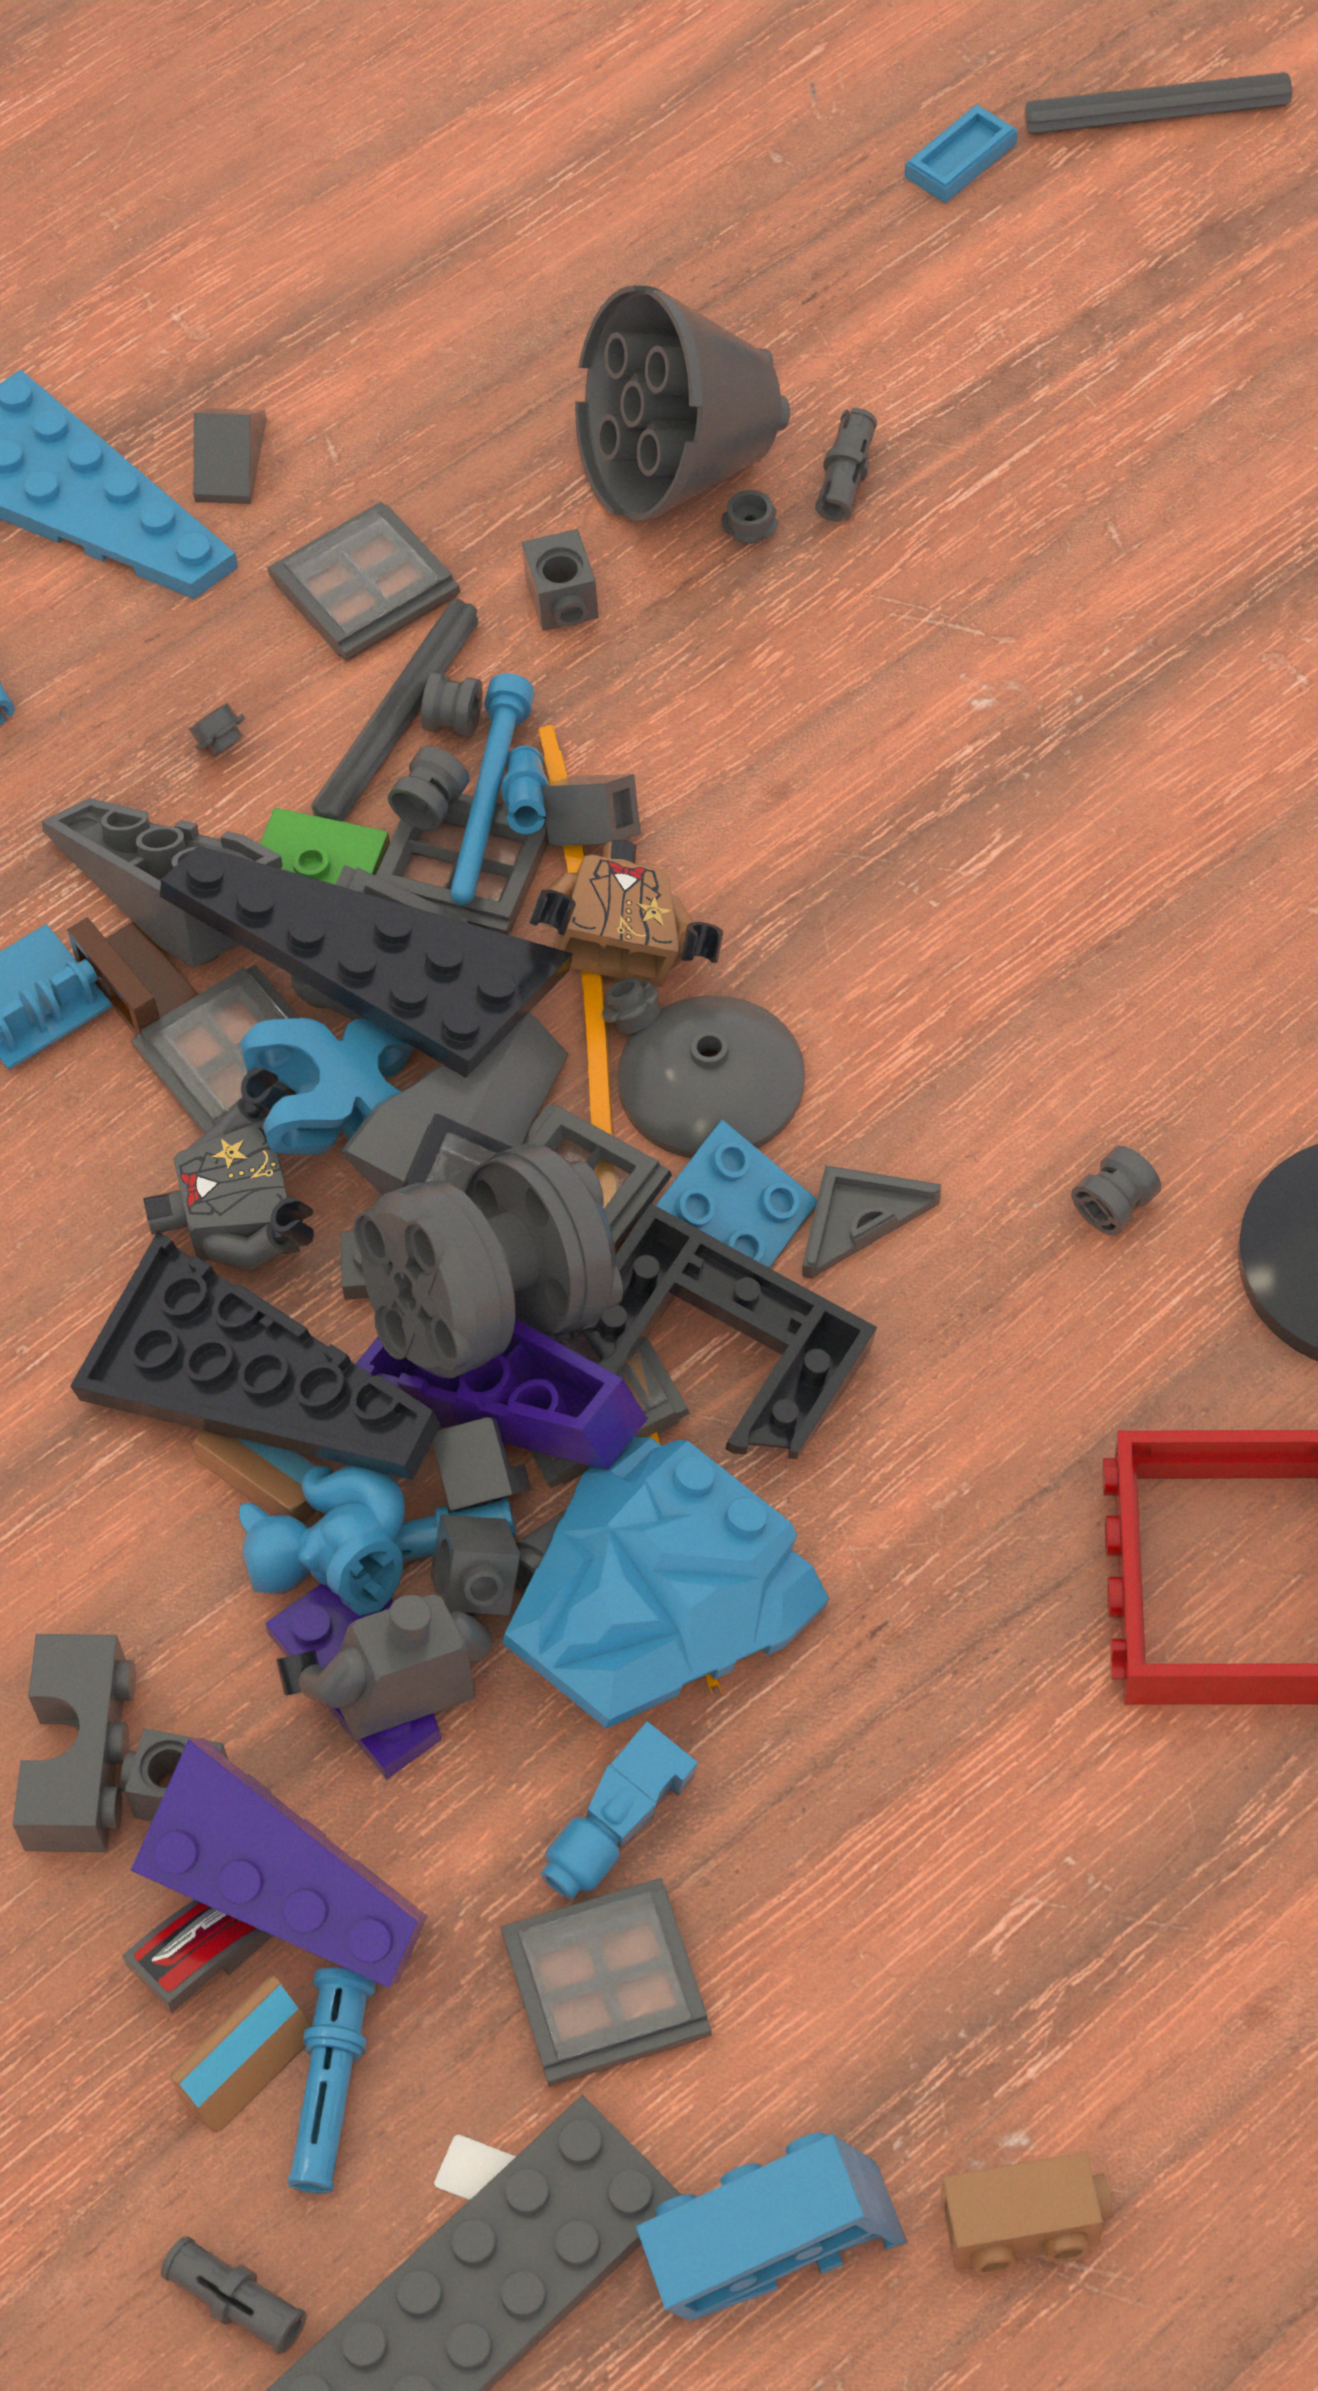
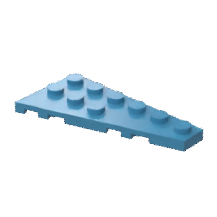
(79, 489)

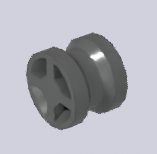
(451, 704)

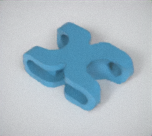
(332, 1078)

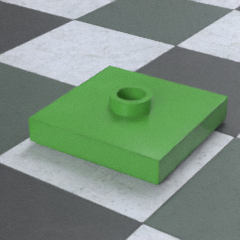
(322, 845)

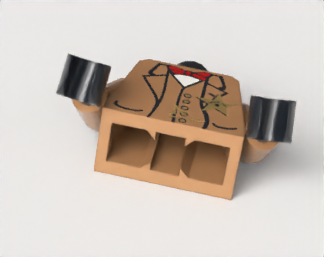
(622, 918)

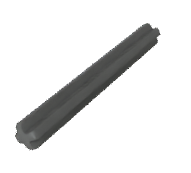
(1158, 102)
(394, 712)

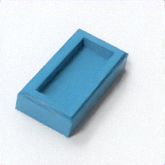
(960, 153)

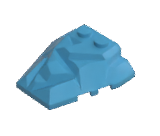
(660, 1581)

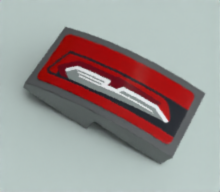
(190, 1950)

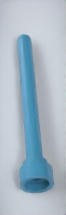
(507, 705)

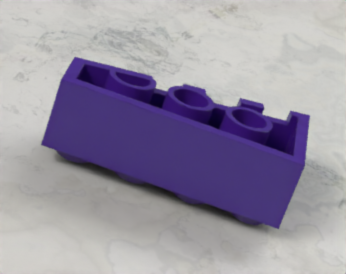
(536, 1392)
(260, 1862)

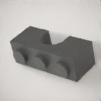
(73, 1797)

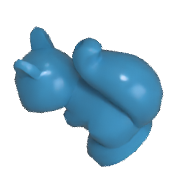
(346, 1549)

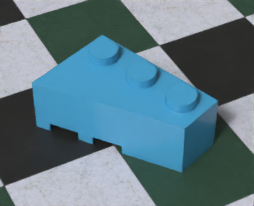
(767, 2225)

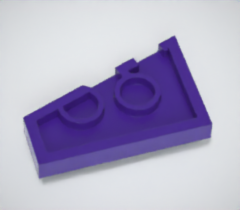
(319, 1624)

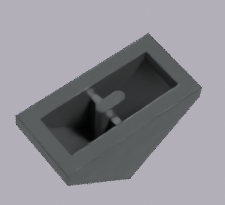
(227, 454)

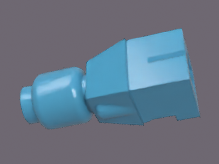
(617, 1812)

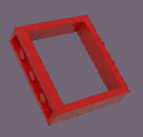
(1194, 1456)

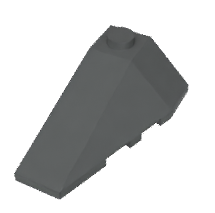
(130, 858)
(494, 1099)

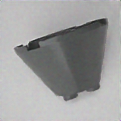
(670, 403)

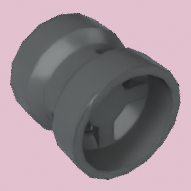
(425, 793)
(1114, 1192)

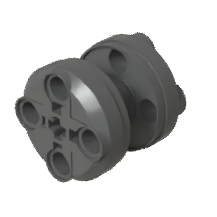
(462, 1266)

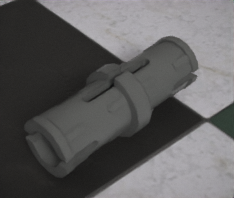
(846, 464)
(233, 2294)

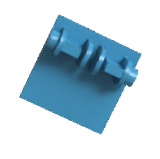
(43, 995)
(738, 1196)

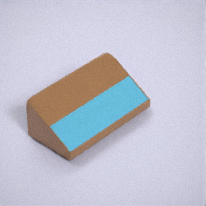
(258, 1471)
(241, 2055)

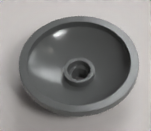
(682, 1096)

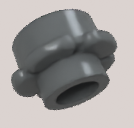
(750, 517)
(217, 729)
(631, 1005)

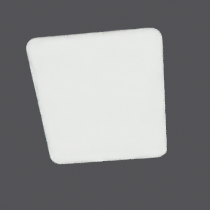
(469, 2167)

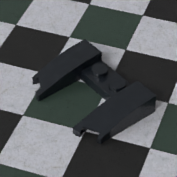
(816, 1338)

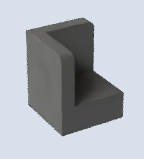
(591, 809)
(476, 1464)

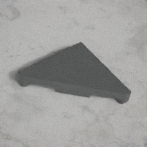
(858, 1210)

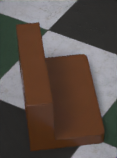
(131, 972)

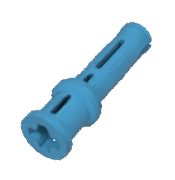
(333, 2046)

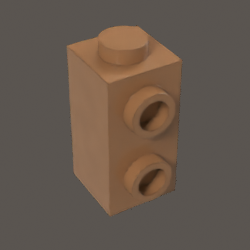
(1025, 2212)

